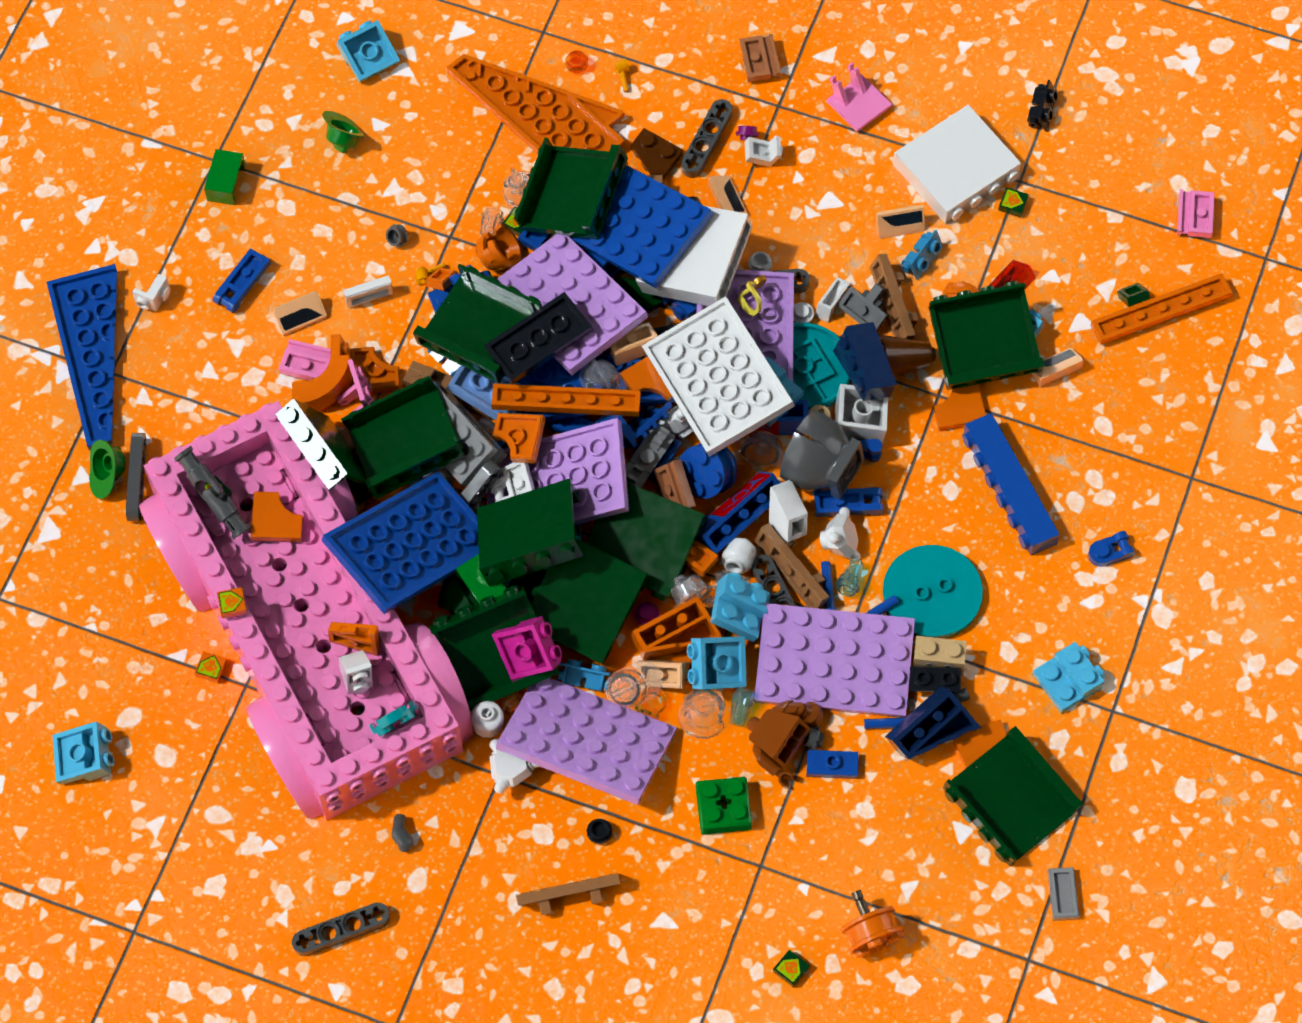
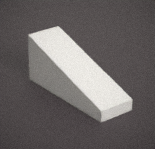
(831, 298)

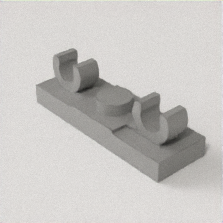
(648, 455)

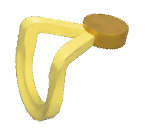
(751, 286)

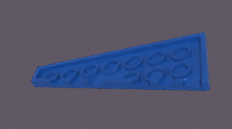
(87, 329)

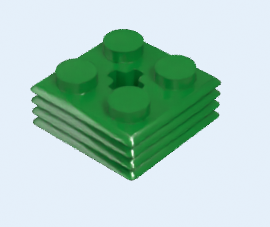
(712, 816)

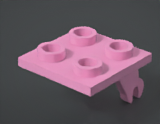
(858, 101)
(359, 389)

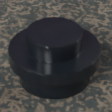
(599, 831)

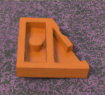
(356, 636)

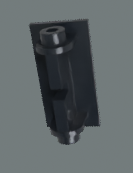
(1045, 97)
(931, 678)

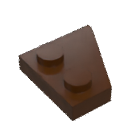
(655, 153)

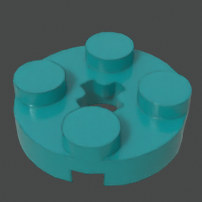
(385, 723)

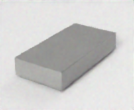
(1063, 894)

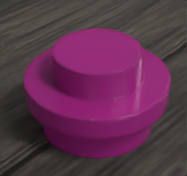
(747, 131)
(646, 612)

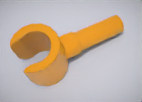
(621, 68)
(422, 273)

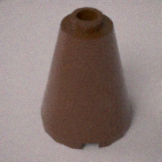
(907, 354)

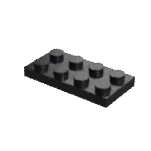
(538, 338)

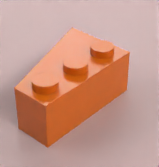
(674, 630)

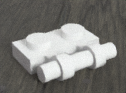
(516, 480)

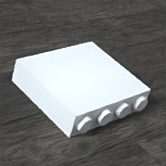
(957, 164)
(708, 263)

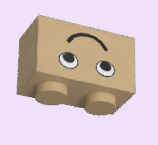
(939, 653)

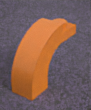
(333, 382)

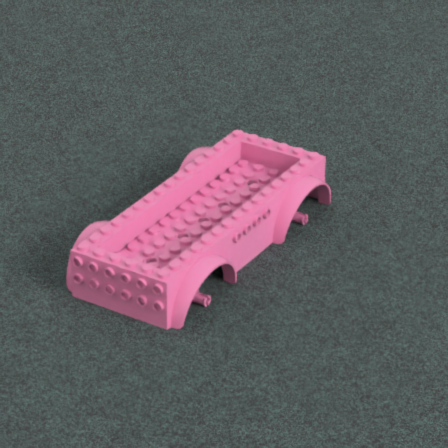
(304, 707)

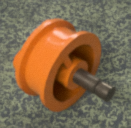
(872, 928)

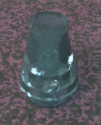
(850, 579)
(741, 705)

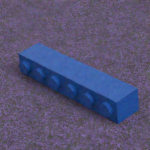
(1010, 484)

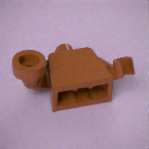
(780, 734)

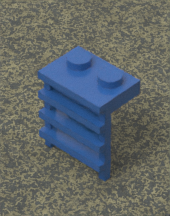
(640, 424)

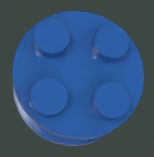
(707, 474)

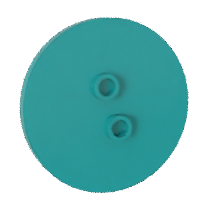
(816, 365)
(934, 588)

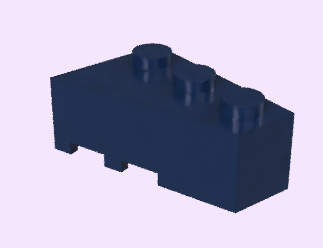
(865, 361)
(931, 724)

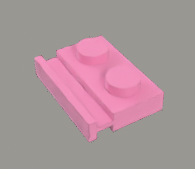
(1195, 213)
(304, 360)

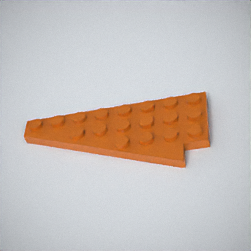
(537, 108)

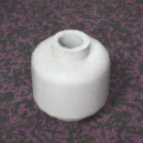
(738, 555)
(487, 719)

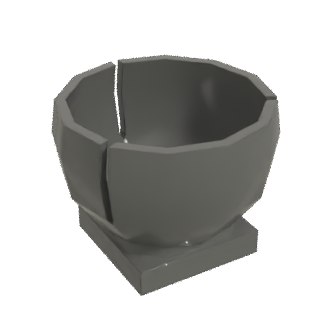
(823, 461)

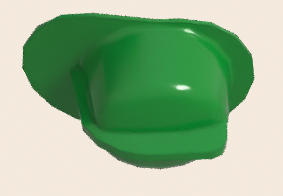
(341, 131)
(106, 466)

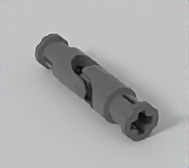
(215, 496)

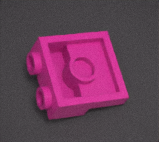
(527, 648)

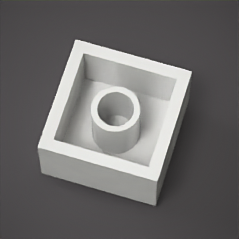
(859, 417)

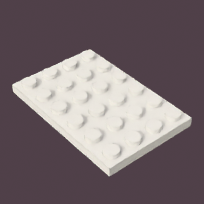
(718, 376)

